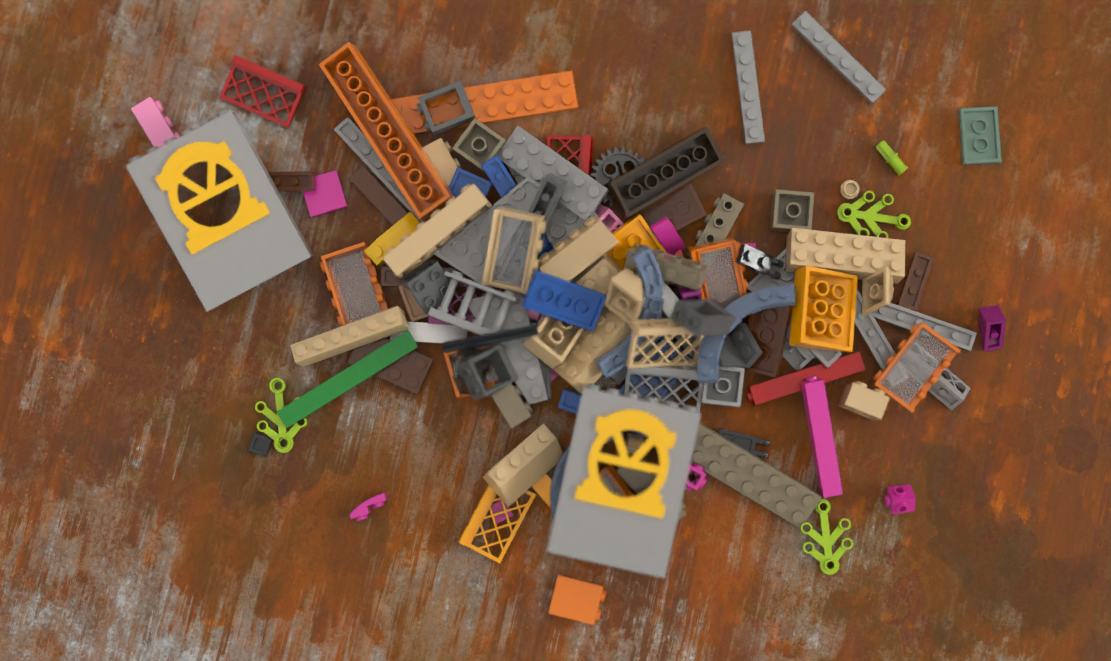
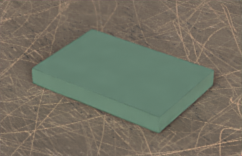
(979, 135)

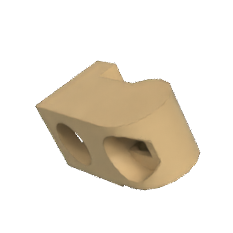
(633, 442)

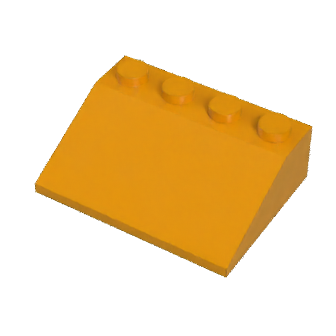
(823, 310)

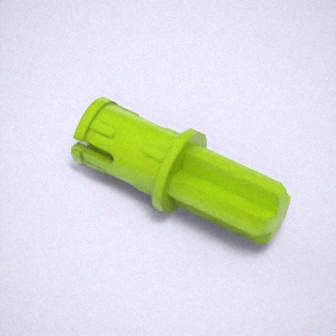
(891, 158)

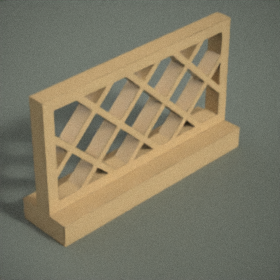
(655, 328)

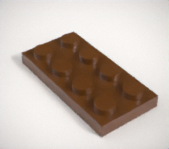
(770, 331)
(406, 372)

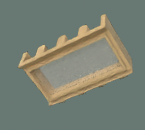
(513, 249)

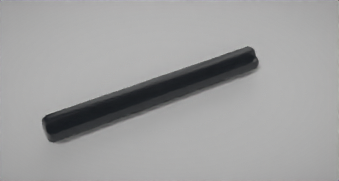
(490, 338)

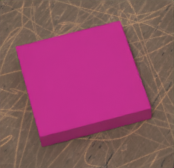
(327, 195)

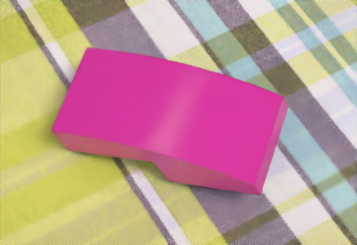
(668, 236)
(362, 510)

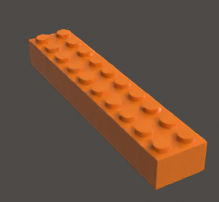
(386, 131)

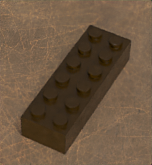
(664, 172)

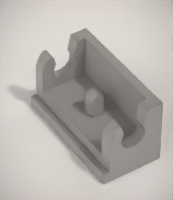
(796, 356)

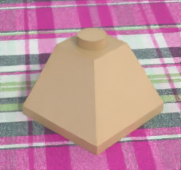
(877, 290)
(625, 295)

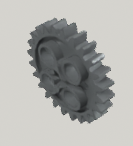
(610, 160)

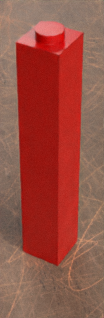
(791, 383)

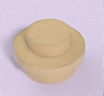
(849, 189)

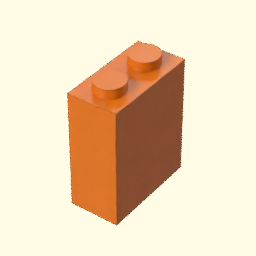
(577, 599)

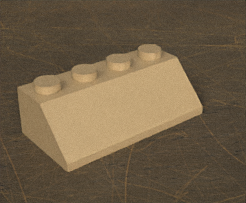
(578, 250)
(524, 465)

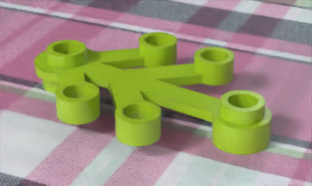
(871, 215)
(283, 434)
(827, 540)

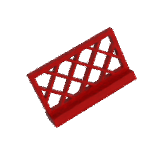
(269, 76)
(585, 150)

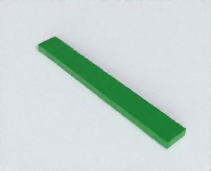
(347, 379)

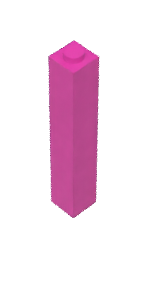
(821, 436)

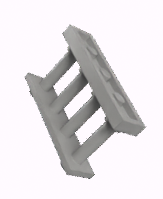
(459, 319)

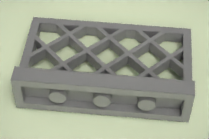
(687, 372)

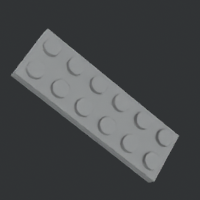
(535, 160)

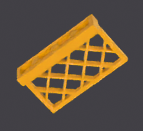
(480, 514)

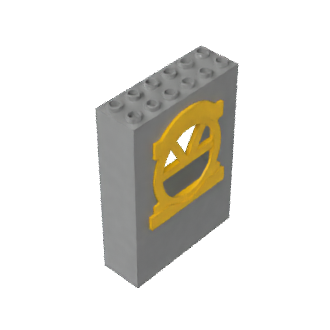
(248, 248)
(613, 528)

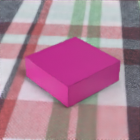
(497, 507)

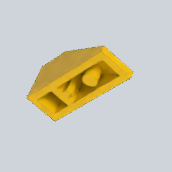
(391, 238)

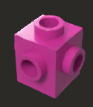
(699, 480)
(900, 499)

